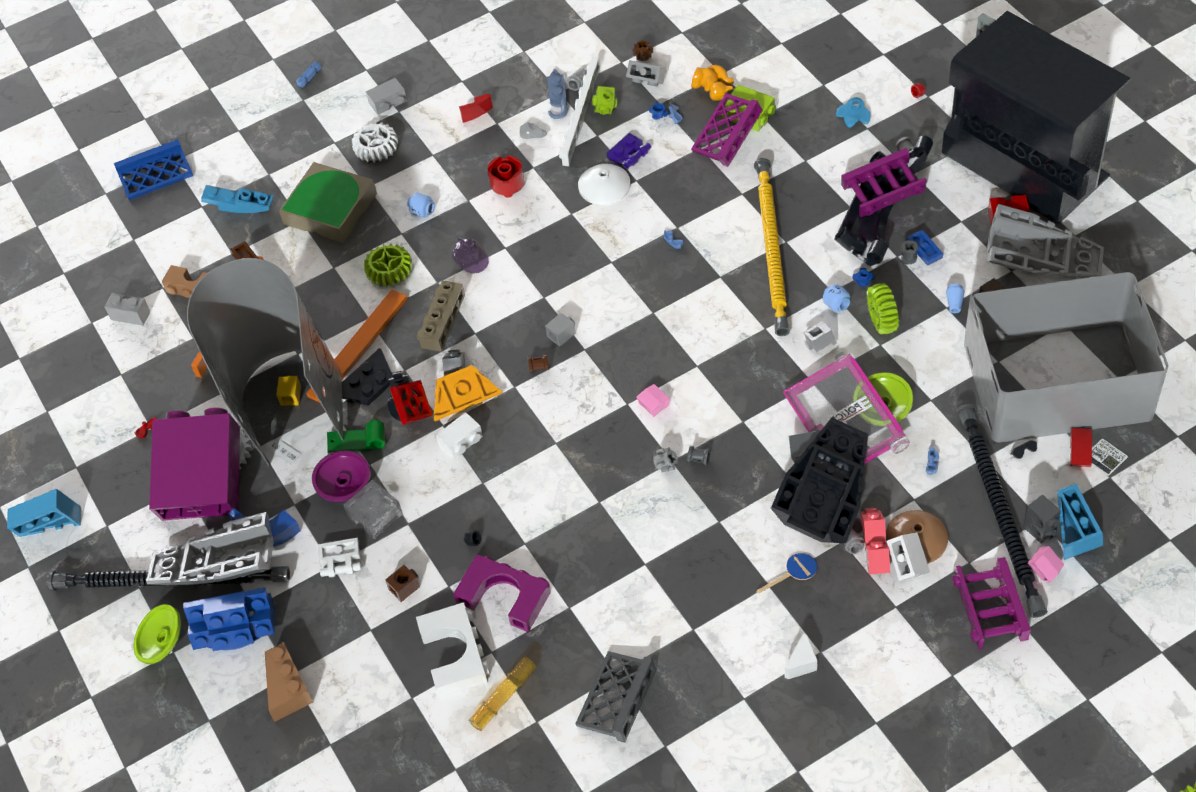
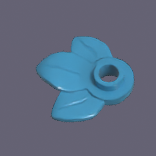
(853, 114)

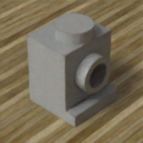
(819, 337)

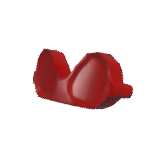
(142, 431)

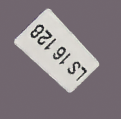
(284, 451)

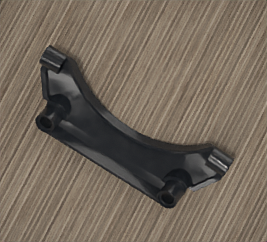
(866, 233)

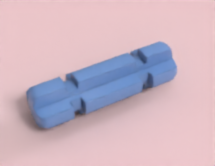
(308, 74)

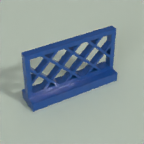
(150, 159)

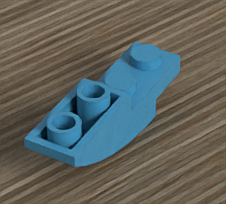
(239, 202)

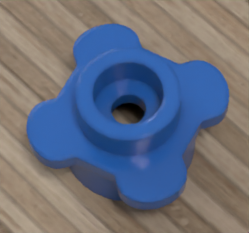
(658, 111)
(863, 277)

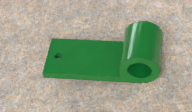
(358, 440)

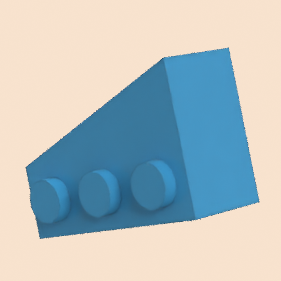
(43, 512)
(1077, 523)

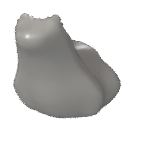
(530, 130)

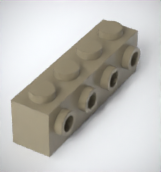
(441, 316)

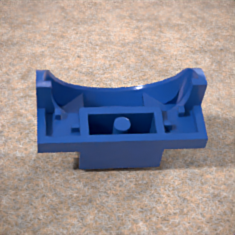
(229, 620)

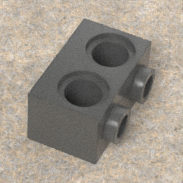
(1042, 519)

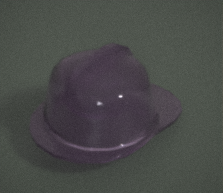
(470, 256)

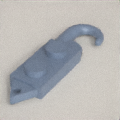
(557, 94)

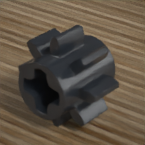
(398, 379)

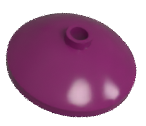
(338, 469)

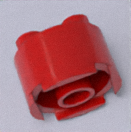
(506, 176)

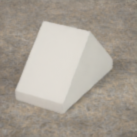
(802, 659)

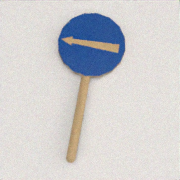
(799, 567)

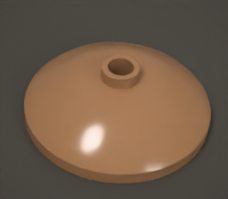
(932, 534)

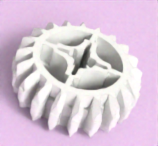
(374, 142)

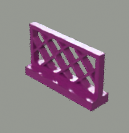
(737, 132)

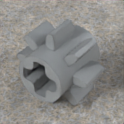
(665, 459)

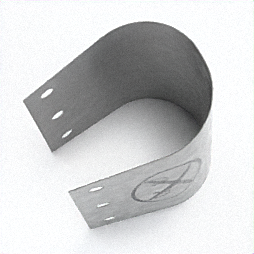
(248, 316)

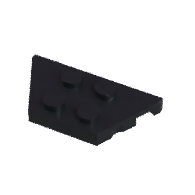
(367, 380)

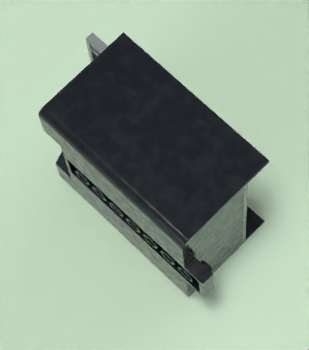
(1031, 114)

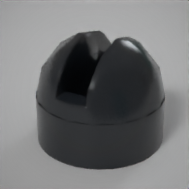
(472, 534)

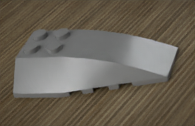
(1033, 246)
(220, 555)

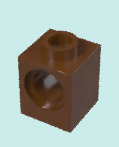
(399, 589)

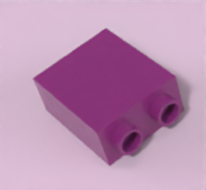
(194, 465)

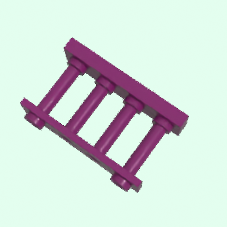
(883, 166)
(1006, 589)

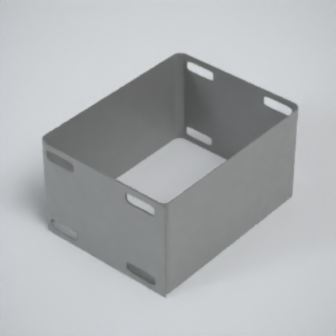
(1058, 309)

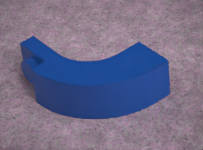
(282, 526)

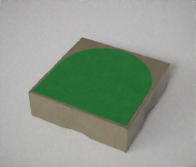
(328, 202)

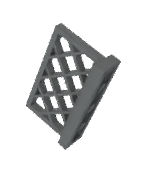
(632, 703)

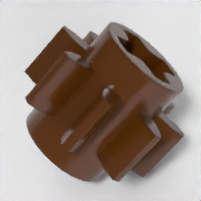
(642, 50)

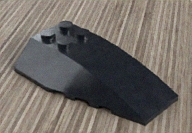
(825, 484)

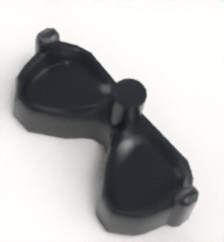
(1018, 451)

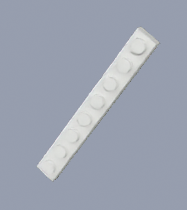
(578, 115)

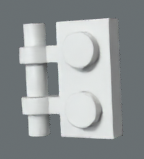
(337, 552)

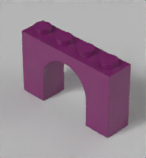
(486, 573)

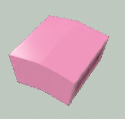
(653, 400)
(1046, 564)

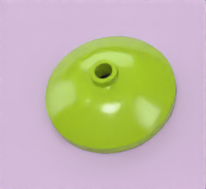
(894, 393)
(157, 634)

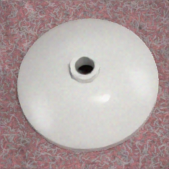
(604, 184)

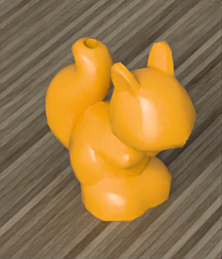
(714, 80)

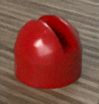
(918, 90)

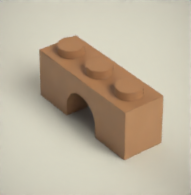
(179, 281)

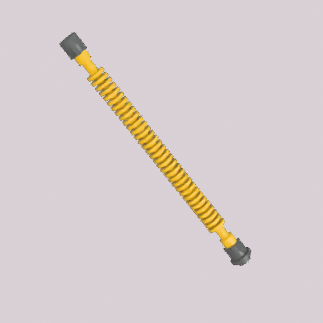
(772, 247)

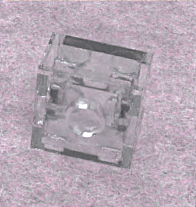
(373, 509)

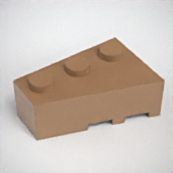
(284, 684)

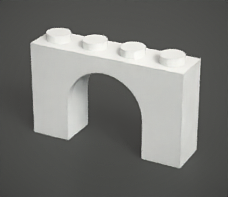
(469, 669)

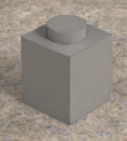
(560, 329)

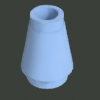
(955, 297)

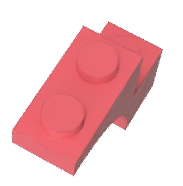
(875, 541)

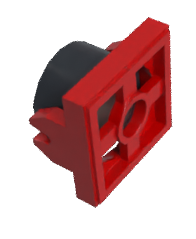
(405, 404)

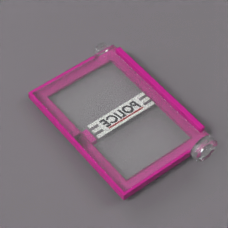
(848, 396)

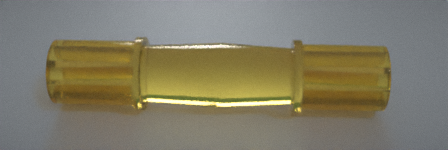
(502, 694)

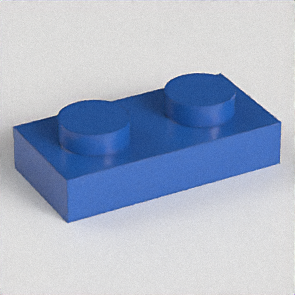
(926, 247)

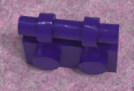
(625, 148)

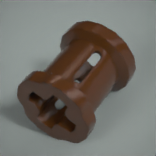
(538, 363)

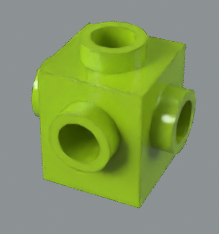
(604, 100)

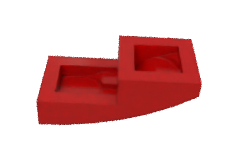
(474, 110)
(1081, 447)

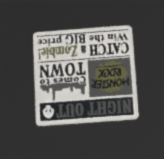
(1107, 457)

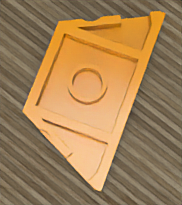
(461, 391)

